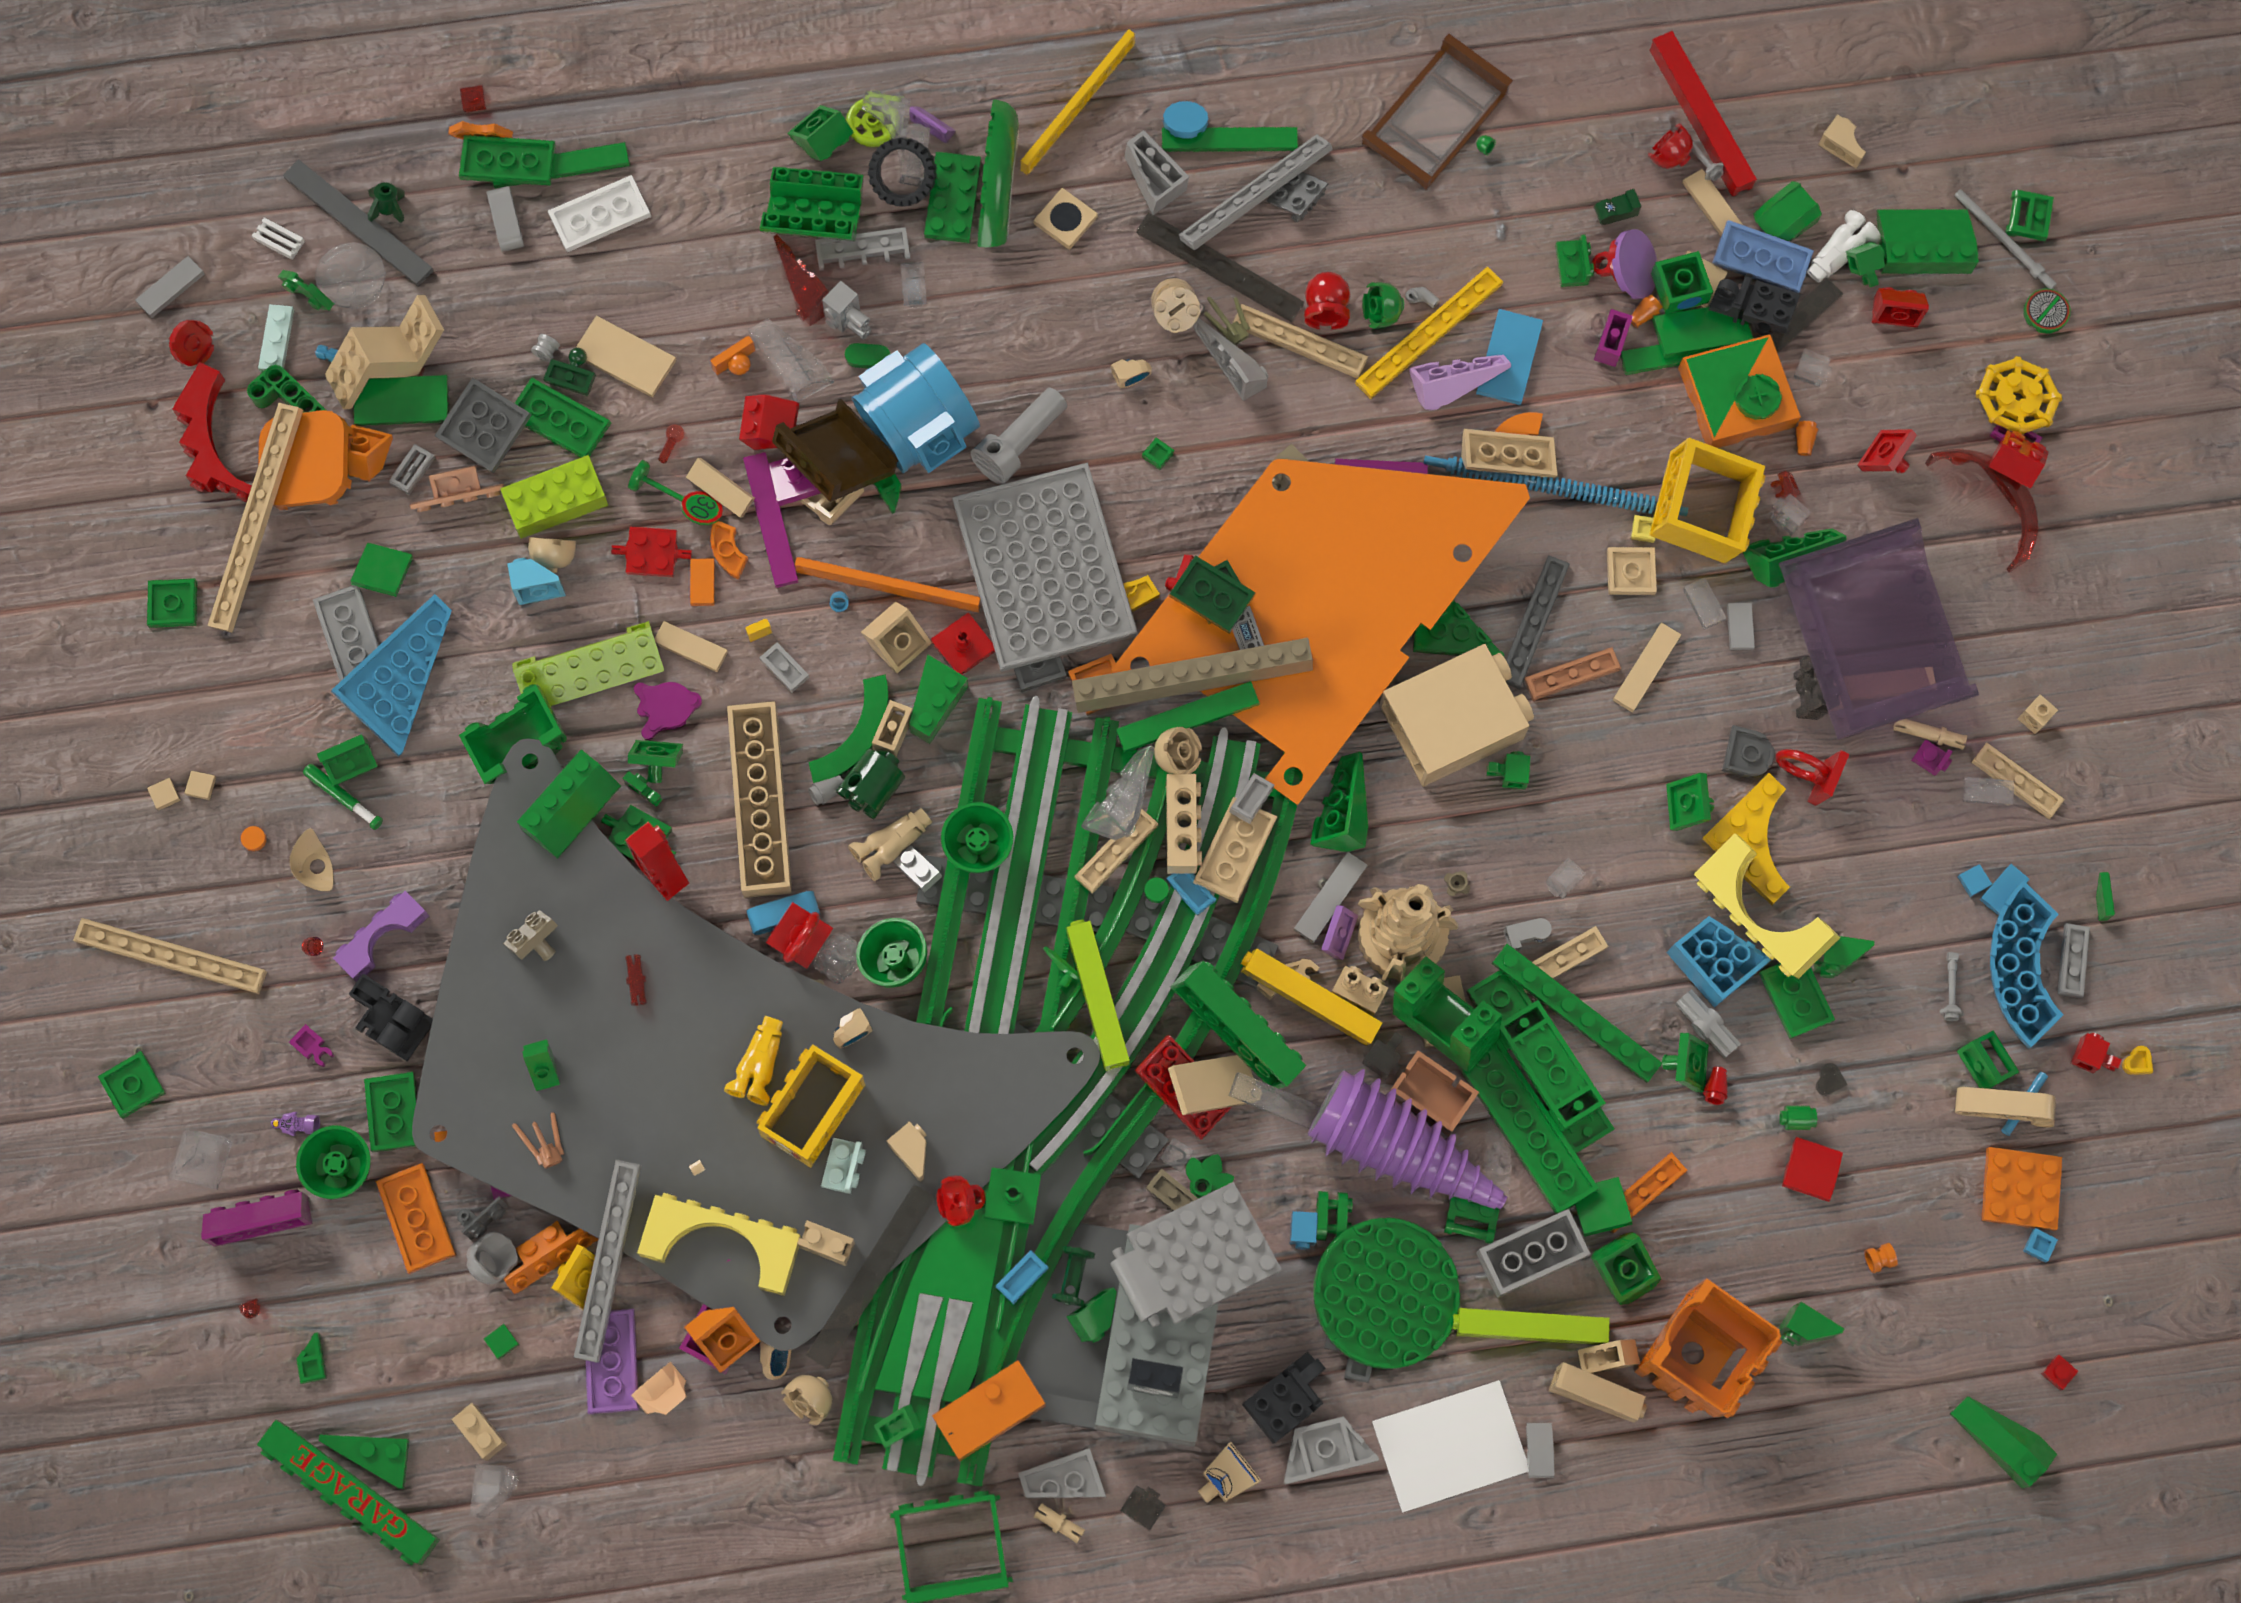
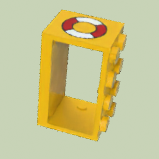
(832, 1118)

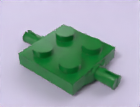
(627, 825)

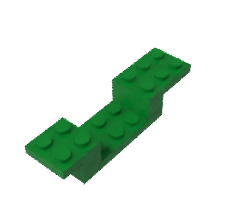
(1546, 1060)

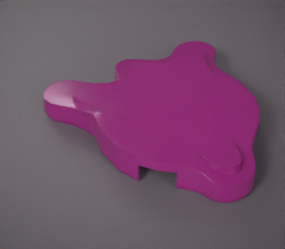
(665, 706)

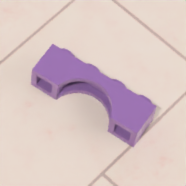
(401, 914)

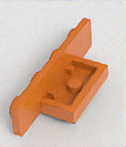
(545, 1253)

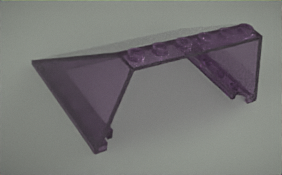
(1876, 629)

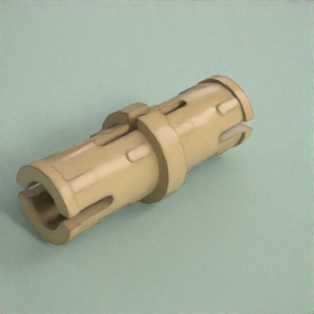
(1059, 1523)

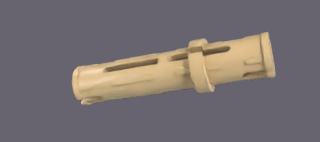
(1928, 732)

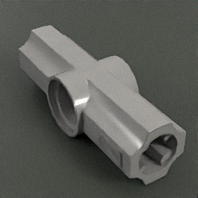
(1707, 1023)

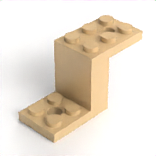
(384, 352)

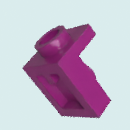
(1932, 758)

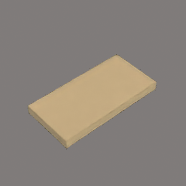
(626, 356)
(1234, 853)
(1207, 1083)

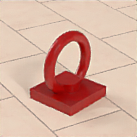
(1825, 776)
(799, 935)

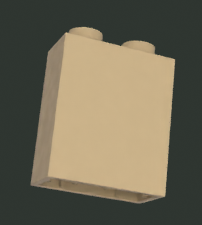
(1456, 714)

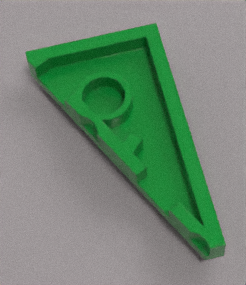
(378, 1455)

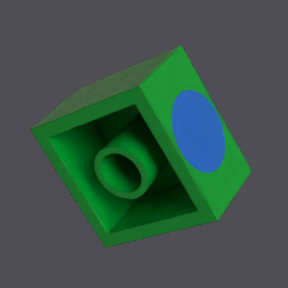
(1682, 282)

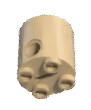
(1175, 305)

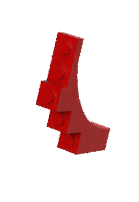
(196, 410)

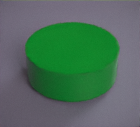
(1156, 890)

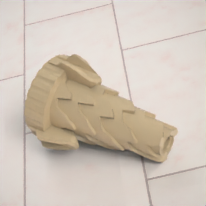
(1399, 938)

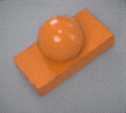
(734, 358)

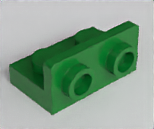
(1574, 262)

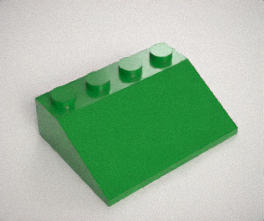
(1927, 241)

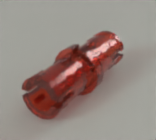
(635, 980)

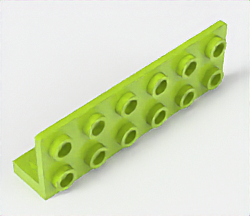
(592, 666)

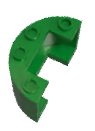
(528, 720)

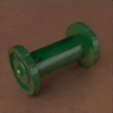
(1073, 1275)

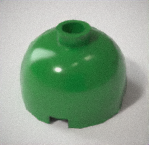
(1382, 304)

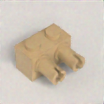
(1360, 990)

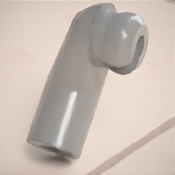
(1421, 294)

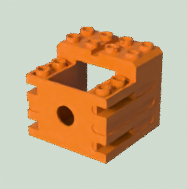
(1720, 1327)

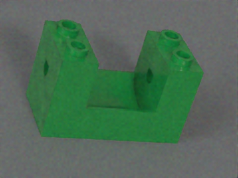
(1444, 1017)

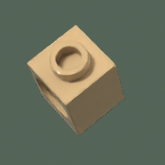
(2037, 714)

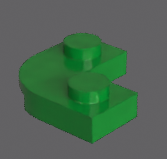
(294, 283)

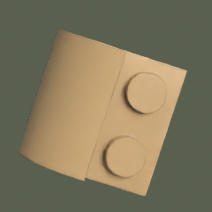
(831, 511)

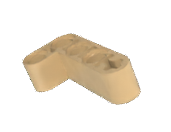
(2006, 1104)

